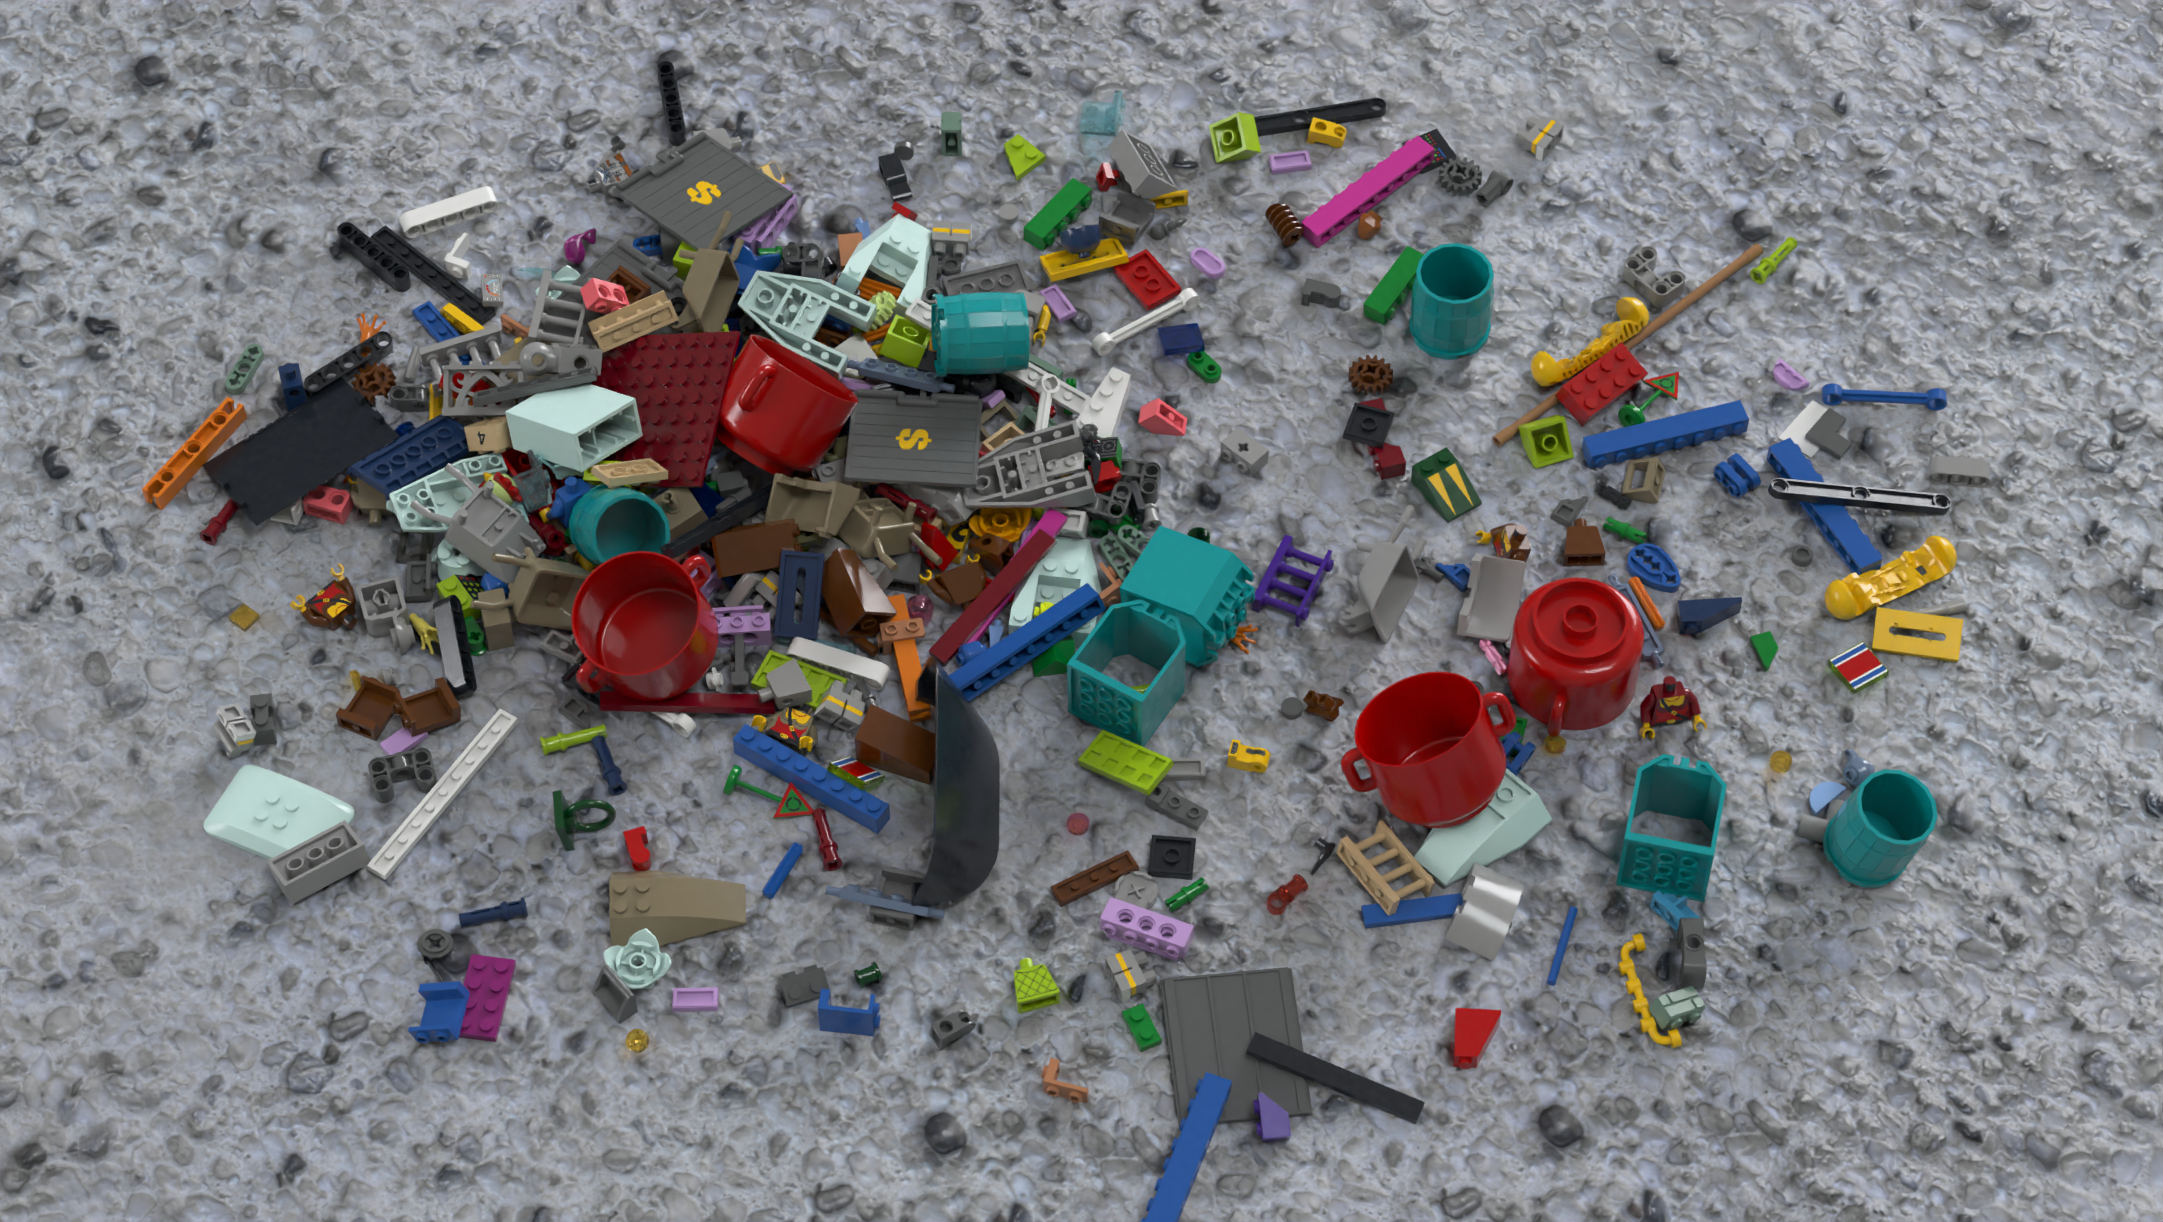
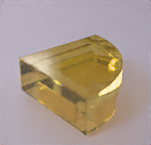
(355, 679)

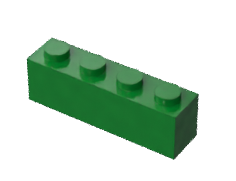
(1058, 214)
(1393, 287)

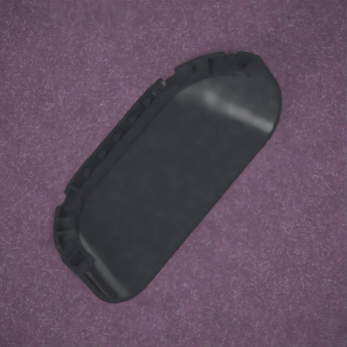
(964, 793)

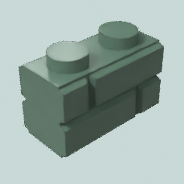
(951, 133)
(1677, 1007)

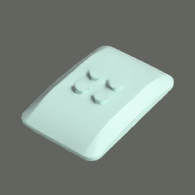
(272, 812)

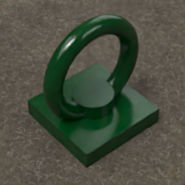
(567, 821)

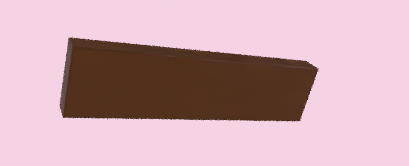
(1093, 878)

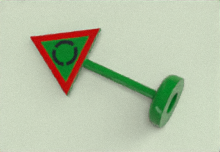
(1665, 384)
(790, 805)

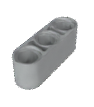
(1959, 471)

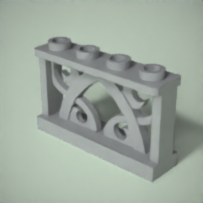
(462, 406)

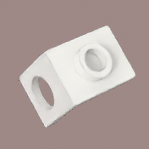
(290, 514)

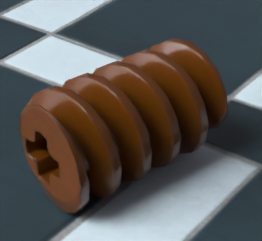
(1284, 223)

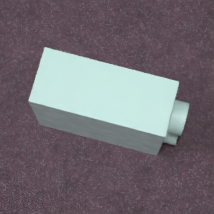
(574, 425)

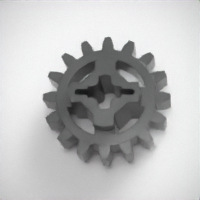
(1460, 176)

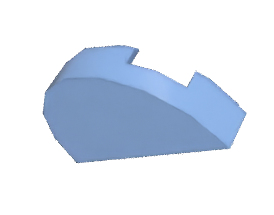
(1823, 794)

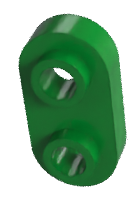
(1203, 365)

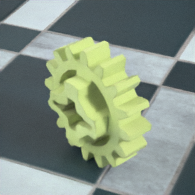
(885, 303)

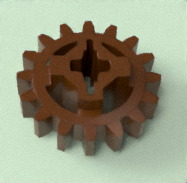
(1370, 375)
(373, 381)

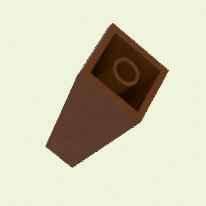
(754, 546)
(854, 596)
(895, 746)

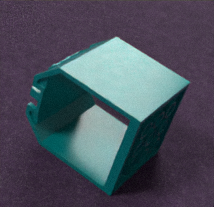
(1196, 585)
(1112, 705)
(1667, 864)

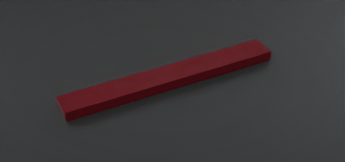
(992, 596)
(689, 703)

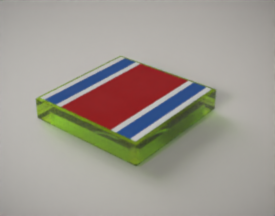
(1858, 667)
(855, 772)

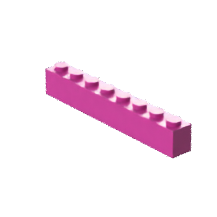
(1367, 191)

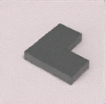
(1825, 434)

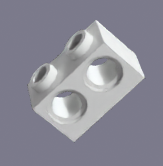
(1076, 524)

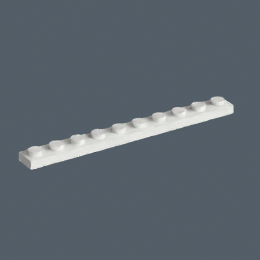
(1066, 395)
(442, 794)

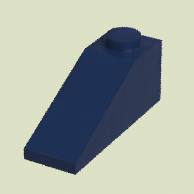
(1702, 614)

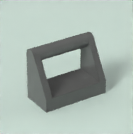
(614, 995)

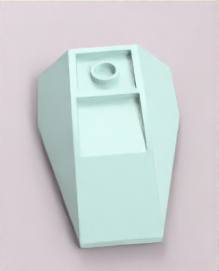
(444, 493)
(1500, 829)

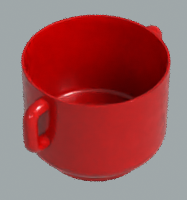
(781, 408)
(645, 626)
(1575, 654)
(1431, 748)

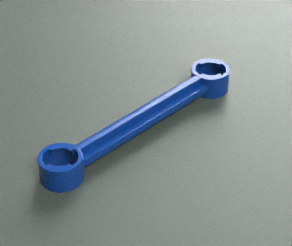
(1934, 399)

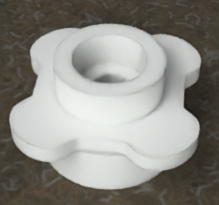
(714, 680)

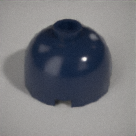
(1081, 240)

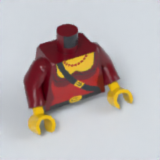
(1667, 705)

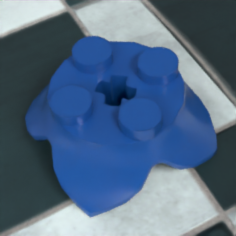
(764, 263)

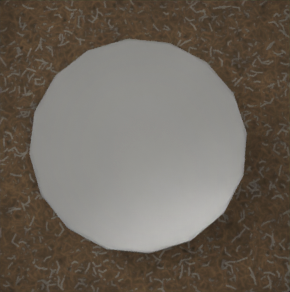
(1137, 889)

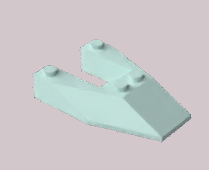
(897, 253)
(794, 309)
(1056, 576)

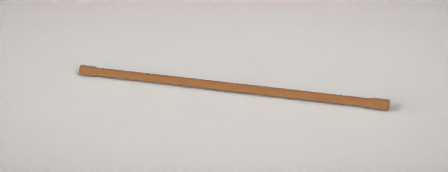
(1747, 257)

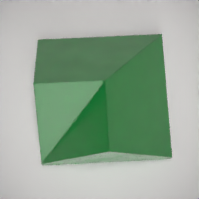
(1054, 659)

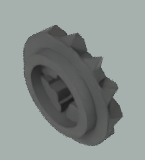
(434, 937)

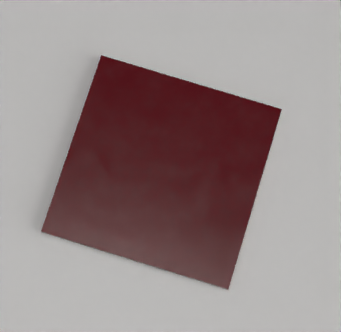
(678, 399)

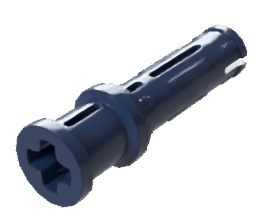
(611, 772)
(503, 911)

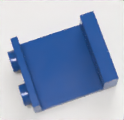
(442, 1013)
(848, 1019)

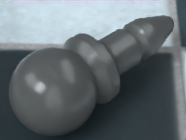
(1159, 231)

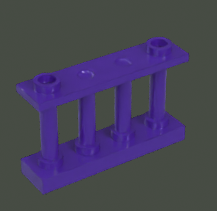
(1279, 566)

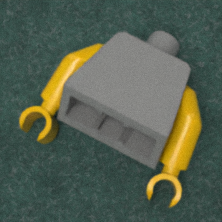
(1039, 311)

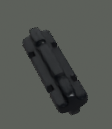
(1612, 495)

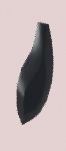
(1095, 462)
(1327, 849)

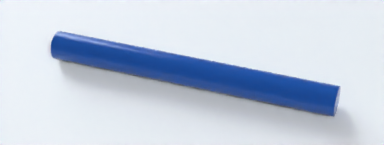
(1562, 945)

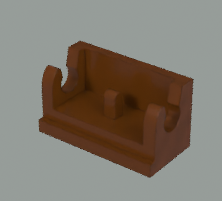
(633, 286)

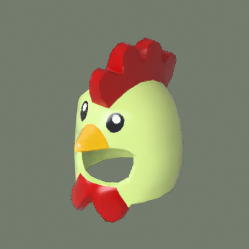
(504, 487)

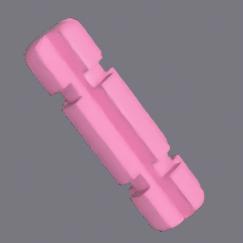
(1493, 656)

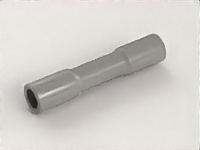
(1943, 609)

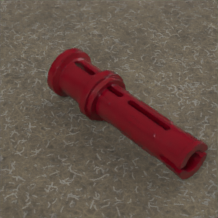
(885, 490)
(218, 523)
(547, 532)
(827, 847)

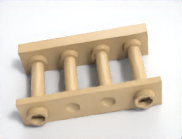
(633, 321)
(1376, 883)

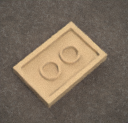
(629, 473)

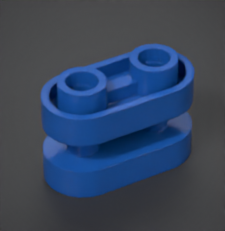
(1737, 475)
(1512, 742)

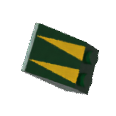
(1445, 485)

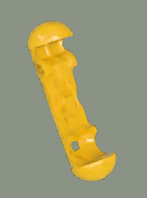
(1632, 317)
(1874, 588)

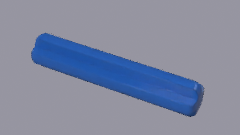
(782, 870)

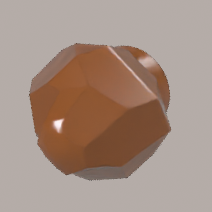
(1369, 225)

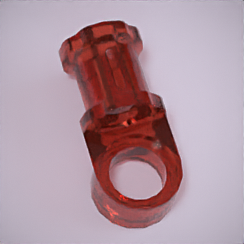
(1286, 894)

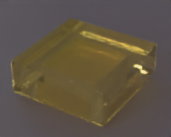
(244, 617)

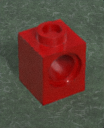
(1108, 477)

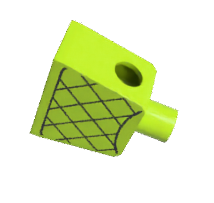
(1034, 987)

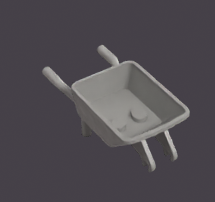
(486, 527)
(1385, 582)

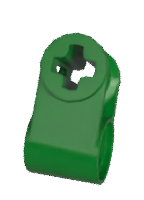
(475, 637)

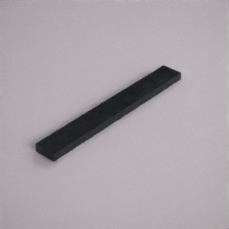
(433, 275)
(1335, 1078)

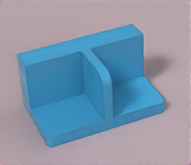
(1671, 908)

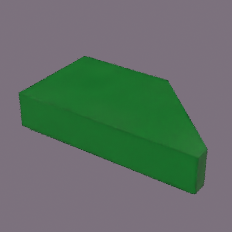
(1765, 648)

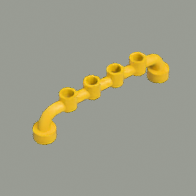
(1641, 1004)

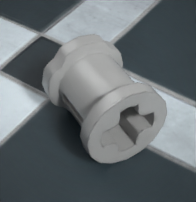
(1151, 519)

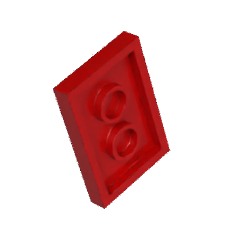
(1147, 280)

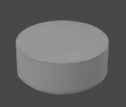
(1008, 213)

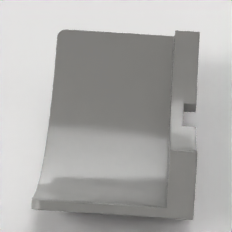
(946, 499)
(1493, 598)
(1486, 911)

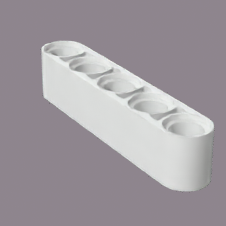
(448, 212)
(840, 662)

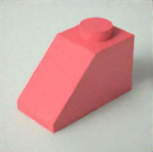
(1162, 419)

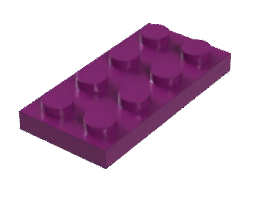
(489, 986)

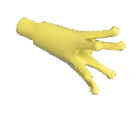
(426, 632)

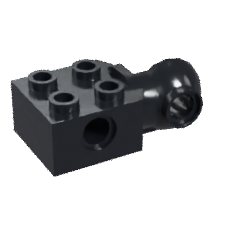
(973, 383)

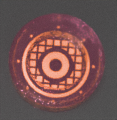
(1078, 824)

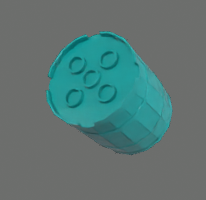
(1452, 301)
(980, 333)
(615, 523)
(1880, 828)

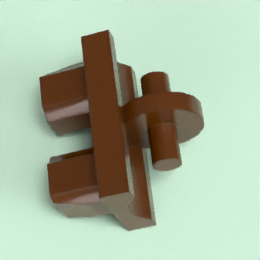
(1322, 705)

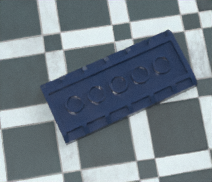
(413, 455)

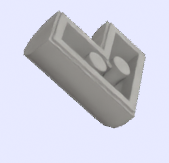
(744, 588)
(562, 647)
(1814, 827)

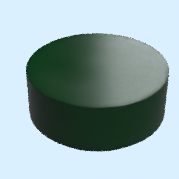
(1098, 528)

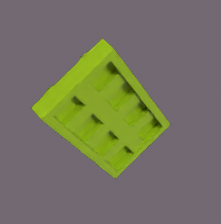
(817, 678)
(1125, 762)

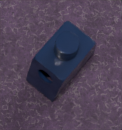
(292, 380)

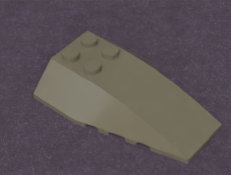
(672, 906)

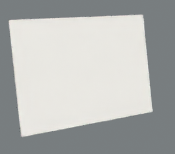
(1801, 425)

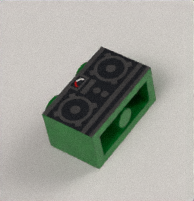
(1107, 448)

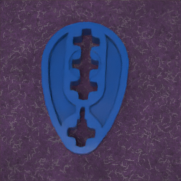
(1660, 560)

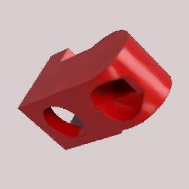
(638, 854)

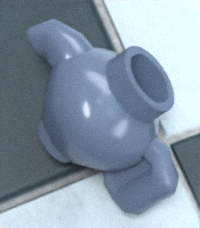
(1856, 768)

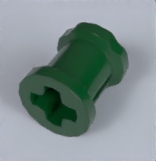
(868, 975)

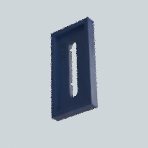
(787, 586)

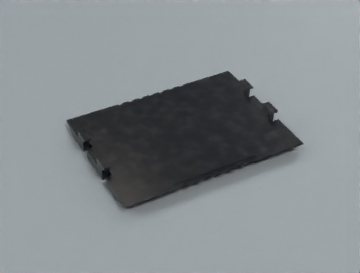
(300, 451)

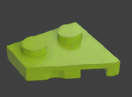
(1022, 156)

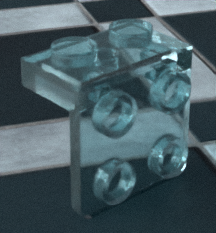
(1103, 117)
(534, 484)

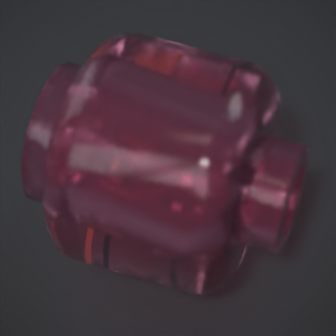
(920, 607)

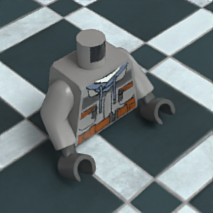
(611, 170)

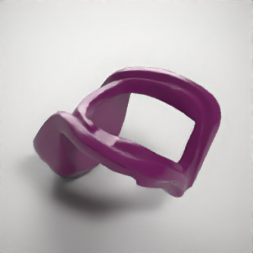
(574, 248)

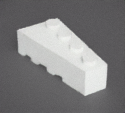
(1107, 404)

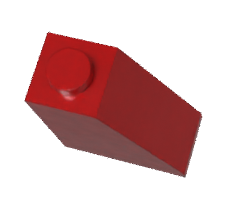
(1473, 1034)

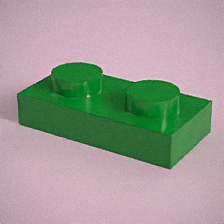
(1141, 1027)

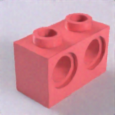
(603, 296)
(328, 504)

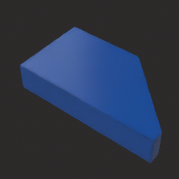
(1456, 574)

